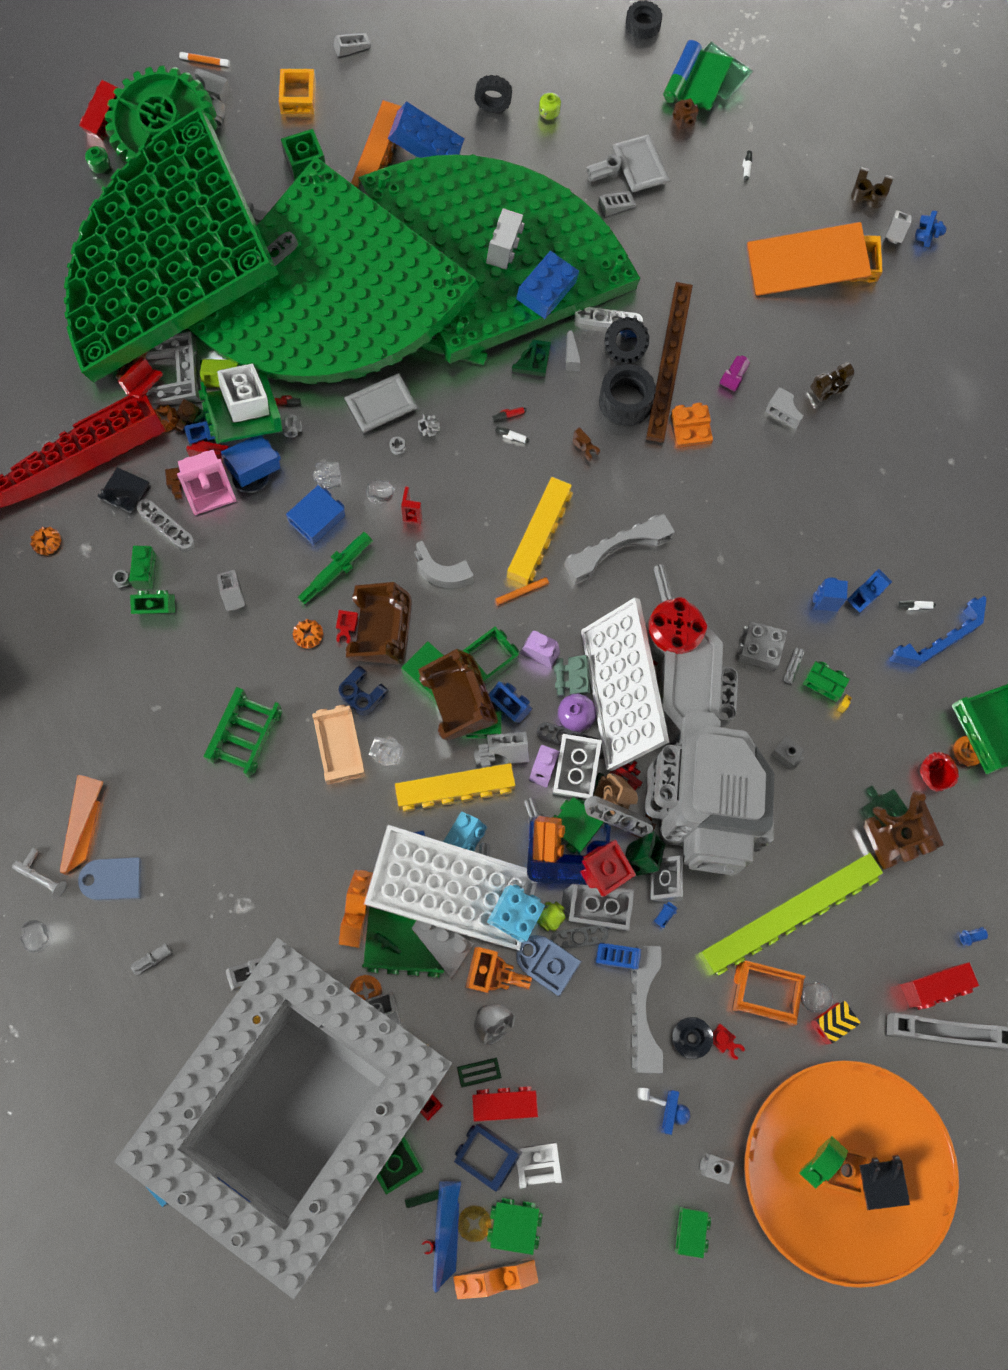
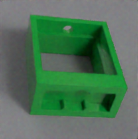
(501, 638)

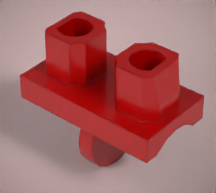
(632, 780)

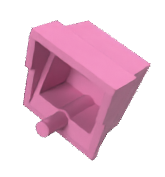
(205, 482)

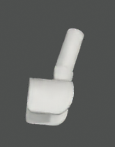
(644, 1094)

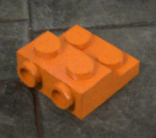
(691, 425)

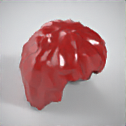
(939, 771)

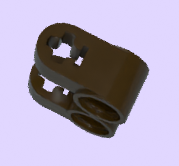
(865, 191)
(836, 382)

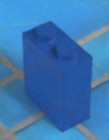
(251, 460)
(316, 514)

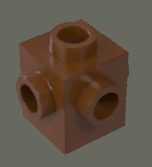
(685, 113)

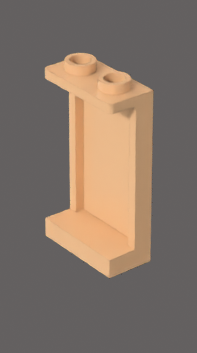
(338, 744)

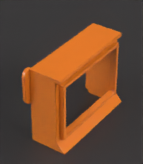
(741, 978)

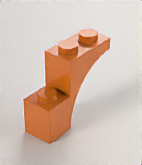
(355, 910)
(495, 1280)

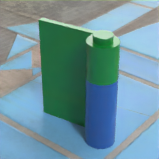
(697, 76)

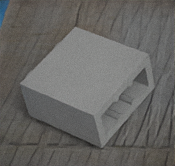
(761, 645)

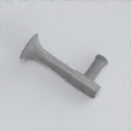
(24, 868)

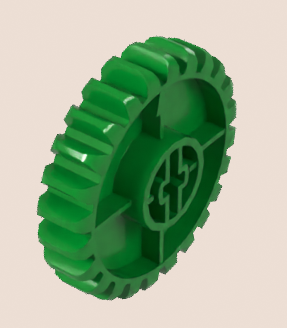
(151, 105)

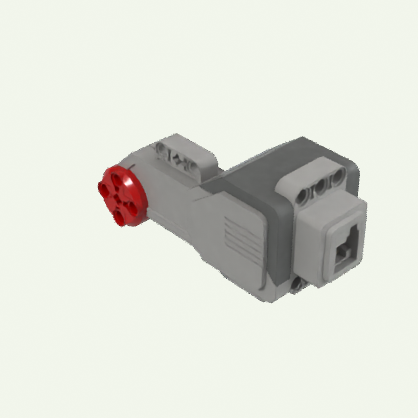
(716, 782)

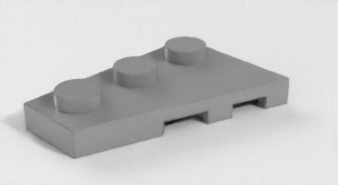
(445, 945)

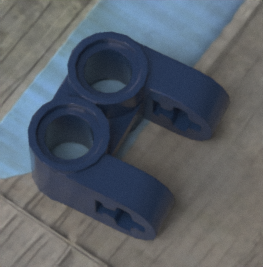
(358, 695)

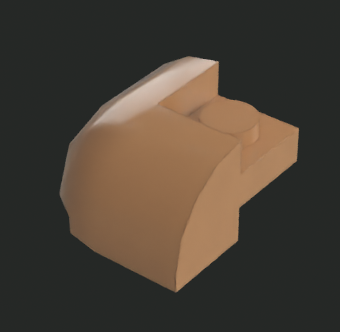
(616, 790)

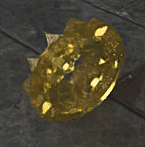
(474, 1212)

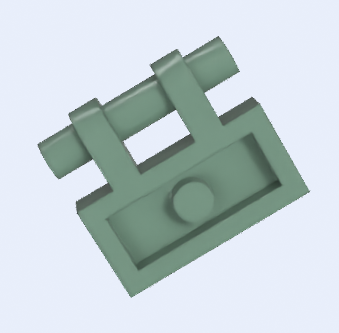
(578, 675)

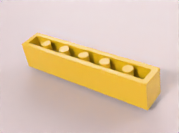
(539, 531)
(455, 786)

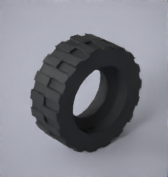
(643, 30)
(497, 84)

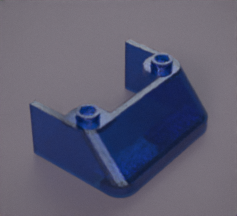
(567, 868)

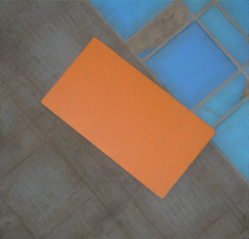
(809, 259)

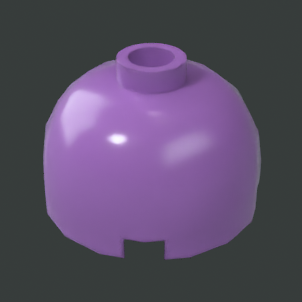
(577, 712)

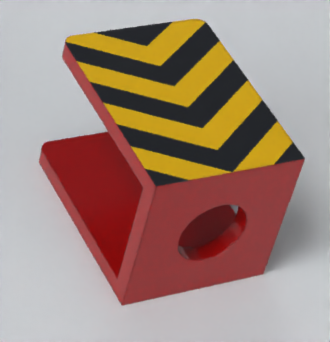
(835, 1022)

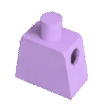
(540, 649)
(544, 765)

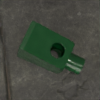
(645, 854)

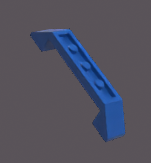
(908, 655)

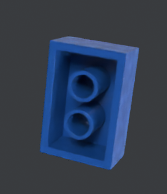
(547, 285)

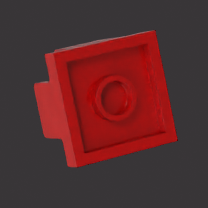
(606, 868)

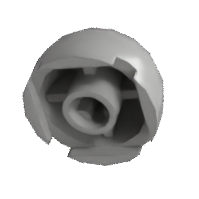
(492, 1022)

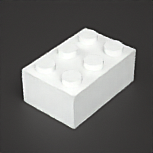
(243, 392)
(577, 766)

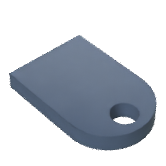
(112, 879)
(548, 964)

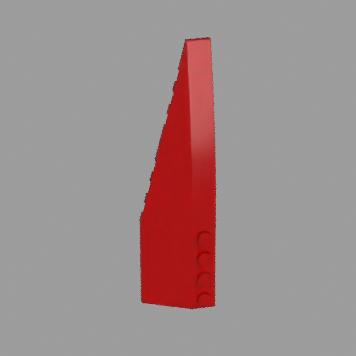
(86, 446)

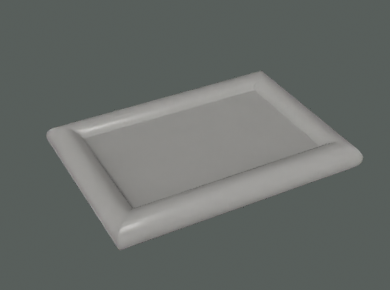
(641, 163)
(381, 403)

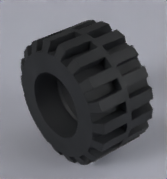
(642, 340)

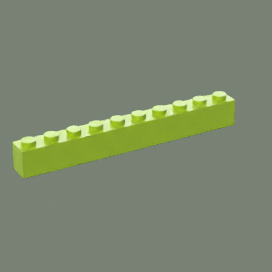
(786, 916)

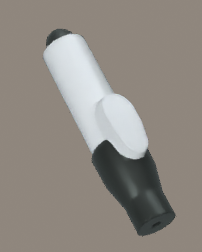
(747, 162)
(508, 434)
(916, 605)

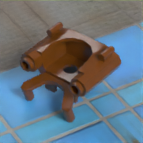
(888, 841)

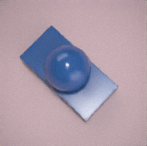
(674, 1113)

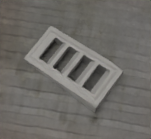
(345, 43)
(612, 209)
(572, 356)

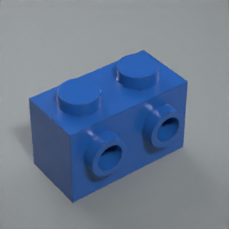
(830, 594)
(510, 702)

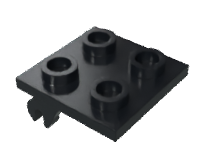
(123, 490)
(884, 1183)

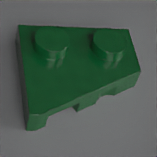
(534, 359)

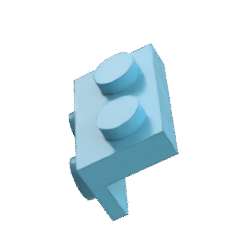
(466, 832)

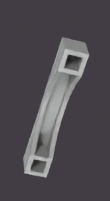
(653, 533)
(947, 1031)
(648, 1054)

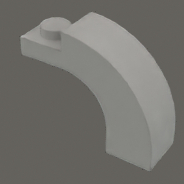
(442, 576)

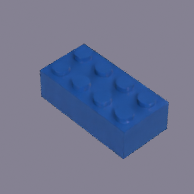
(423, 134)

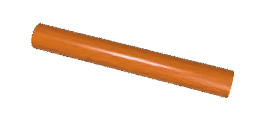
(521, 591)

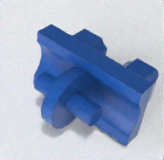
(932, 227)

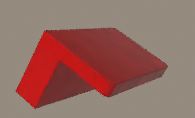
(139, 378)
(202, 446)
(410, 509)

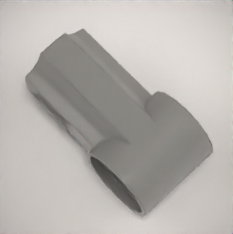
(608, 167)

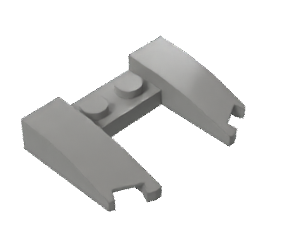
(184, 349)

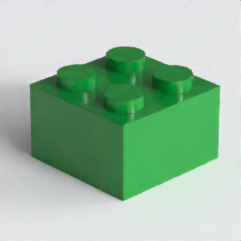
(301, 150)
(400, 1167)

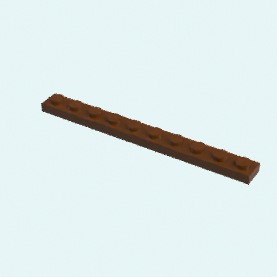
(669, 362)

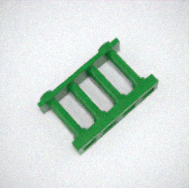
(231, 718)

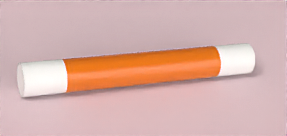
(204, 59)

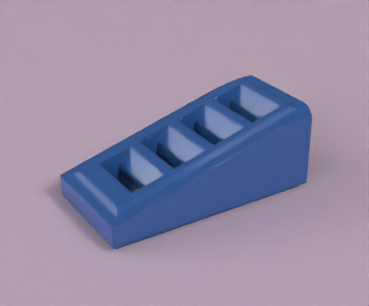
(606, 954)

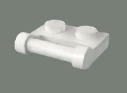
(538, 1157)

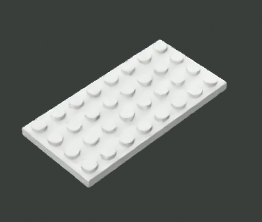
(624, 685)
(443, 885)

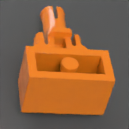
(488, 972)

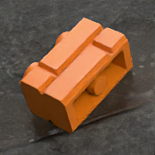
(548, 839)

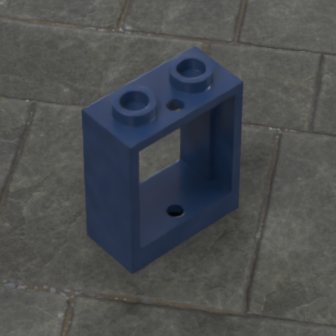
(506, 1168)

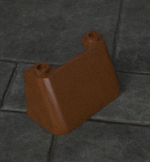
(382, 623)
(459, 694)

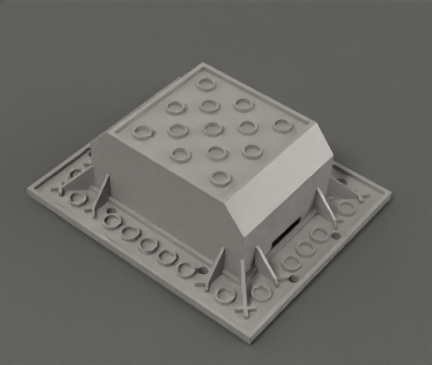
(284, 1116)

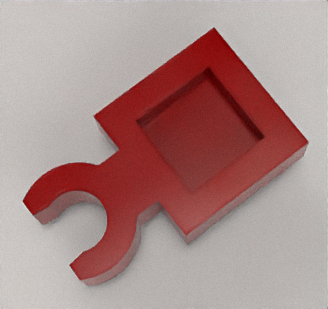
(346, 622)
(724, 1039)

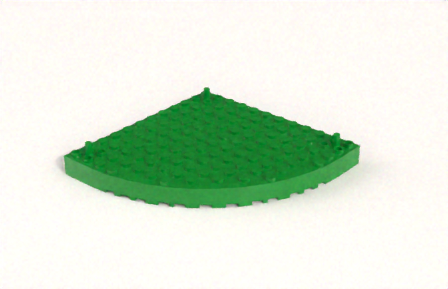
(456, 210)
(161, 249)
(346, 297)

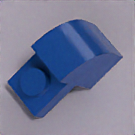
(869, 591)

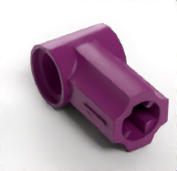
(732, 378)

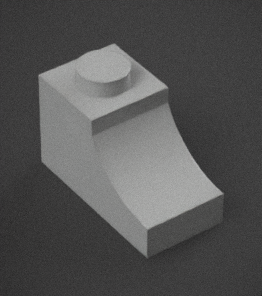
(215, 85)
(898, 227)
(783, 408)
(230, 590)
(510, 745)

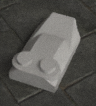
(591, 908)

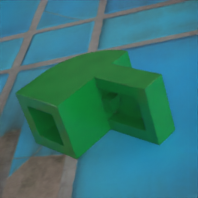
(825, 1163)

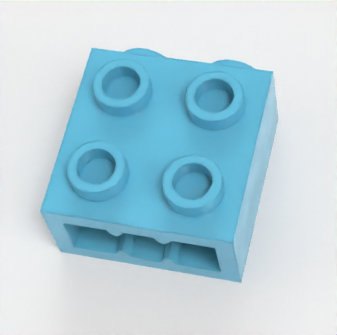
(516, 913)

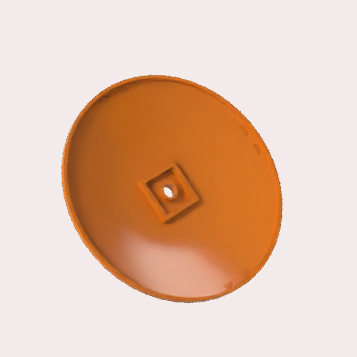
(829, 1226)

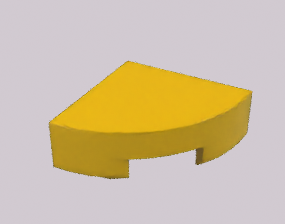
(844, 704)

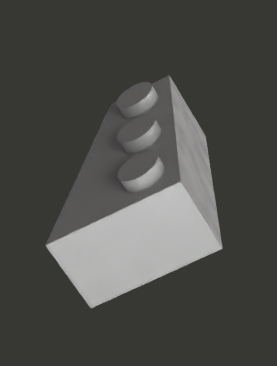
(505, 239)

